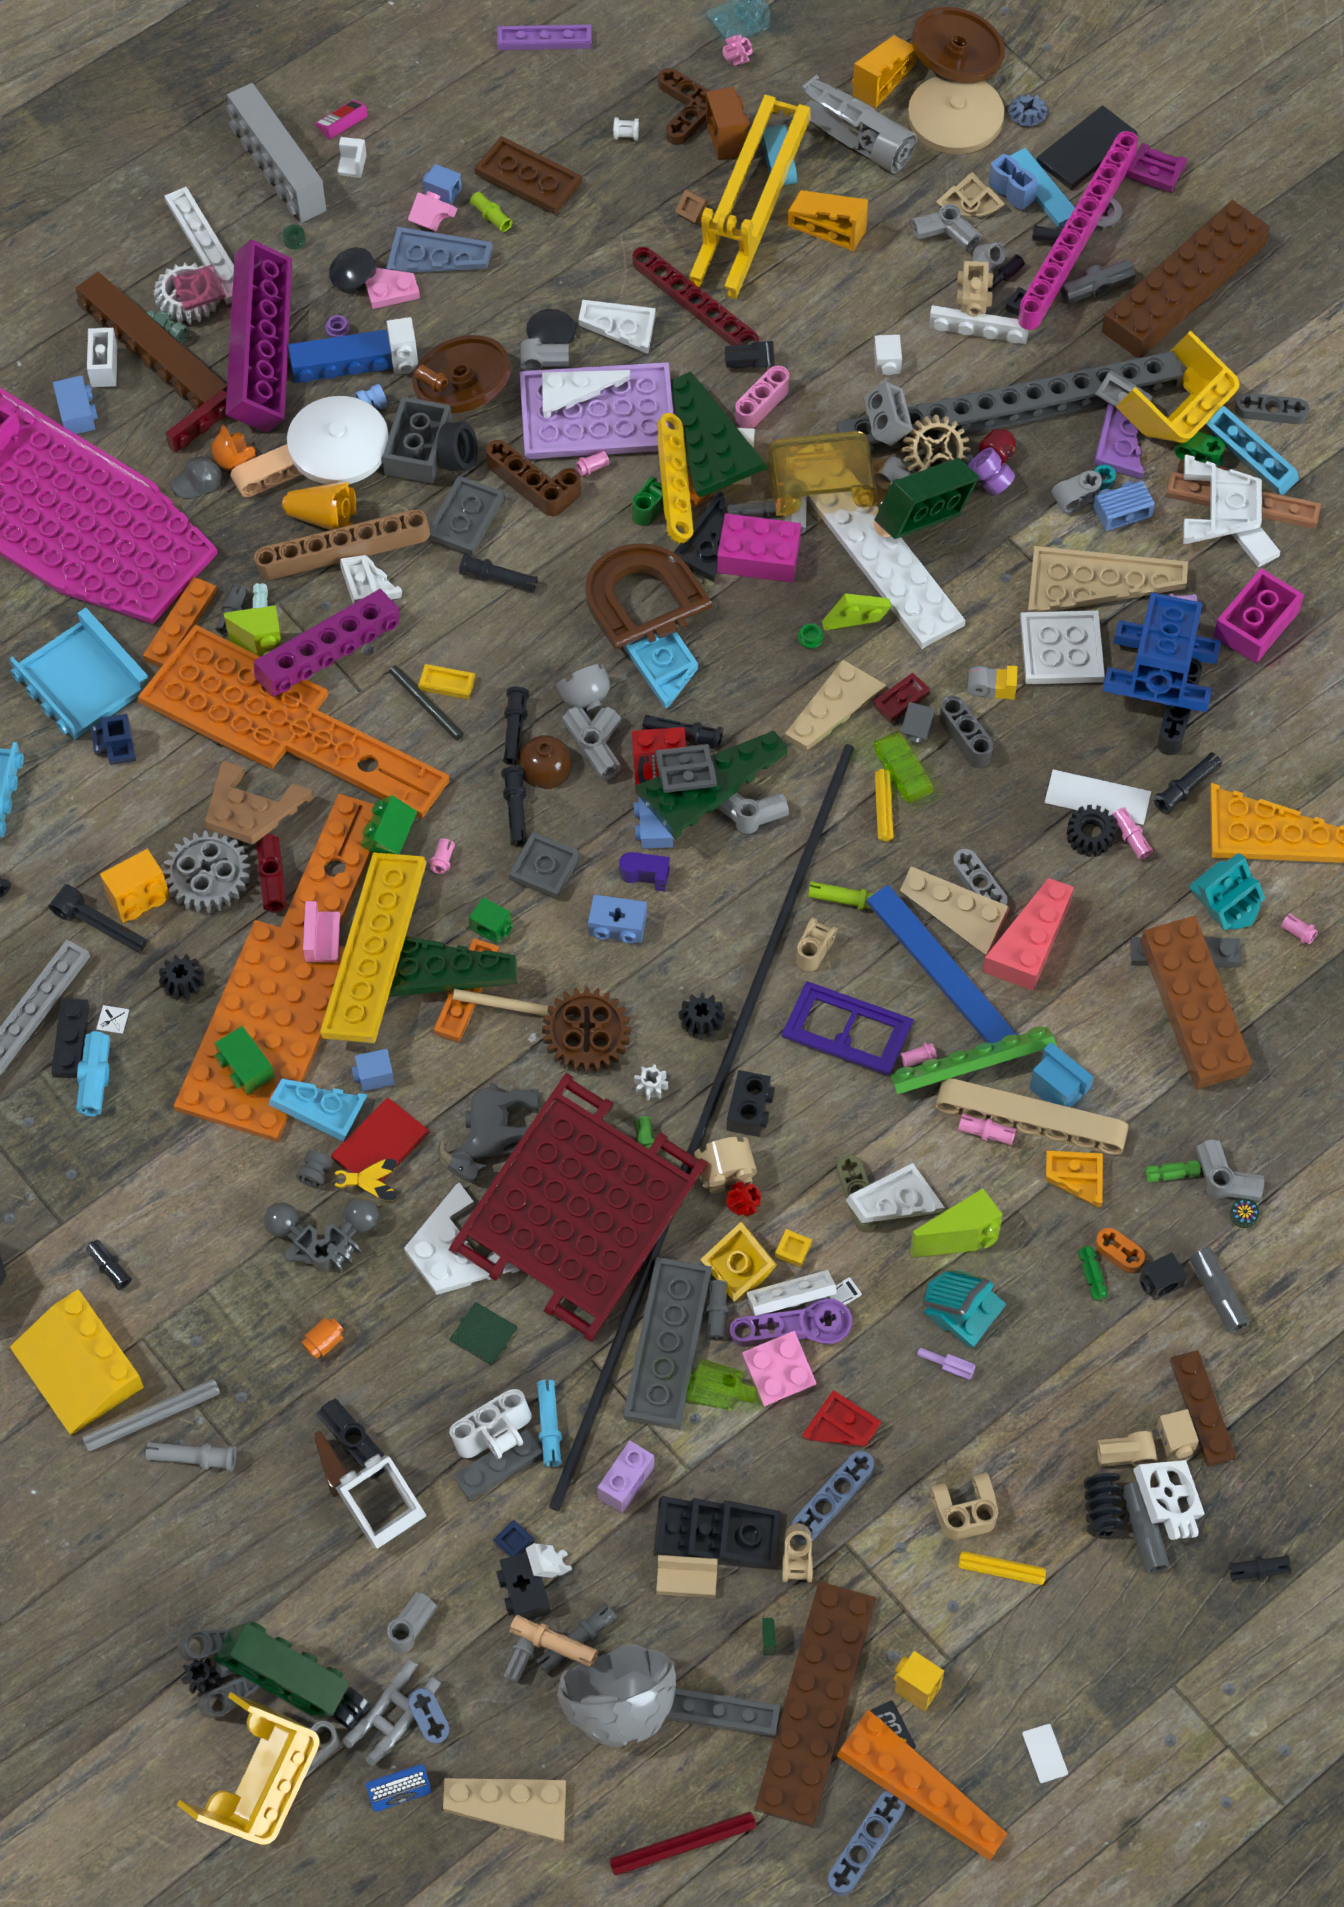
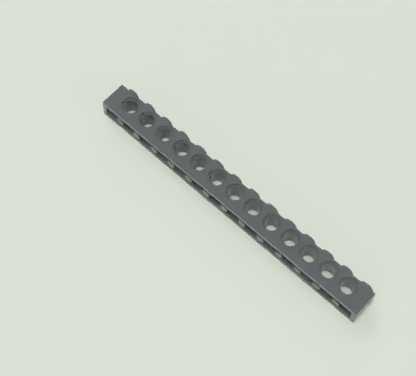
(1031, 400)

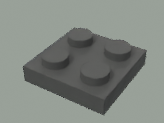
(544, 865)

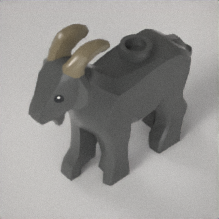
(489, 1130)

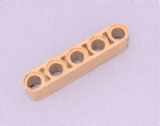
(264, 472)

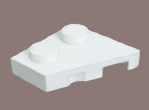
(364, 578)

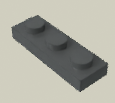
(490, 1471)

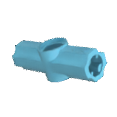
(93, 1074)

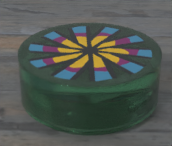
(1244, 1213)

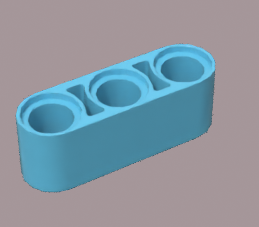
(772, 142)

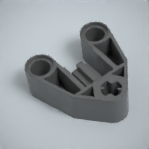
(210, 1644)

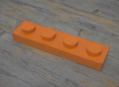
(180, 621)
(457, 1013)

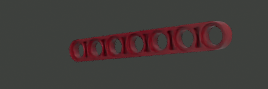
(691, 290)

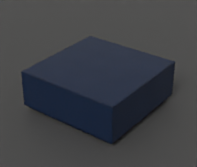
(513, 1539)

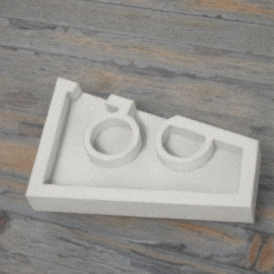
(619, 322)
(895, 1197)

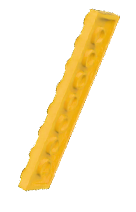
(373, 948)

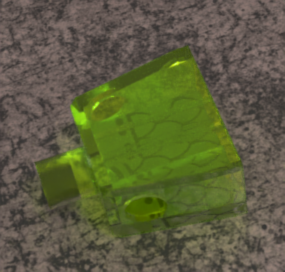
(718, 1386)

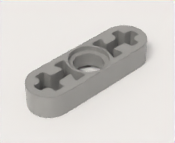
(978, 871)

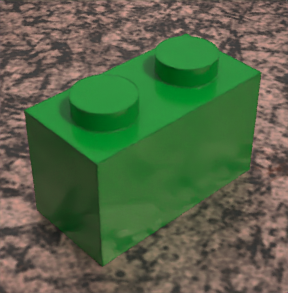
(388, 826)
(244, 1061)

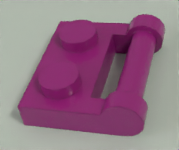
(1156, 168)

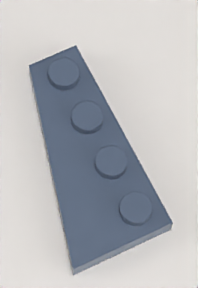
(431, 252)

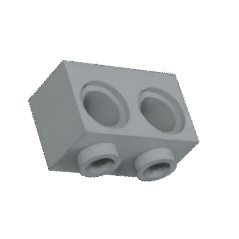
(888, 413)

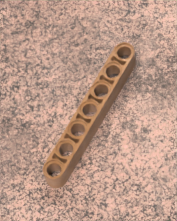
(354, 540)

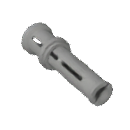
(204, 1456)

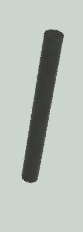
(426, 703)

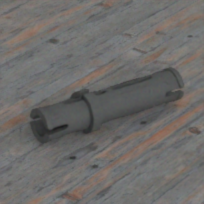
(583, 1633)

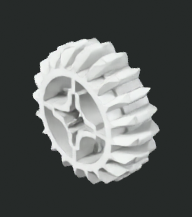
(172, 304)

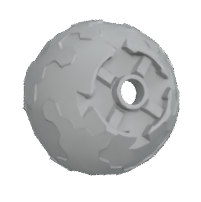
(620, 1696)

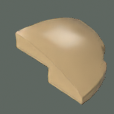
(972, 197)

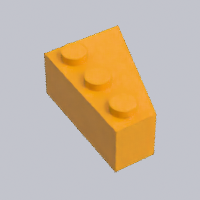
(830, 217)

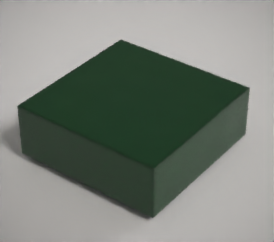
(768, 1636)

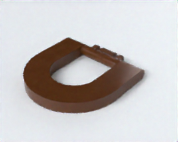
(642, 559)

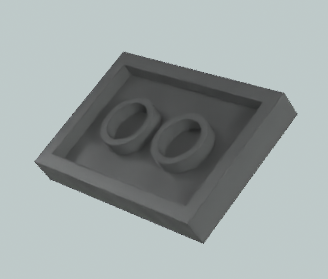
(465, 515)

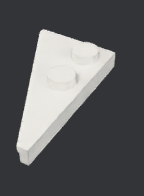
(569, 388)

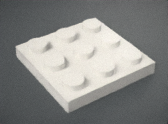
(1062, 647)

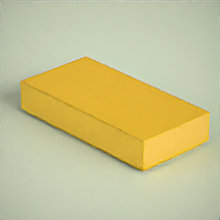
(447, 681)

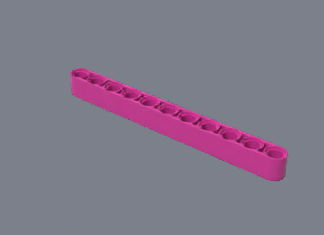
(1077, 231)

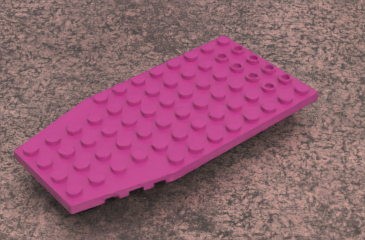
(90, 520)

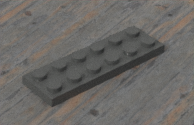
(668, 1343)

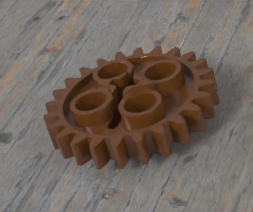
(561, 1029)

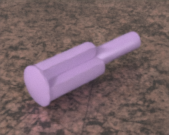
(950, 1363)

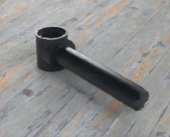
(70, 904)

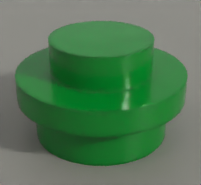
(810, 636)

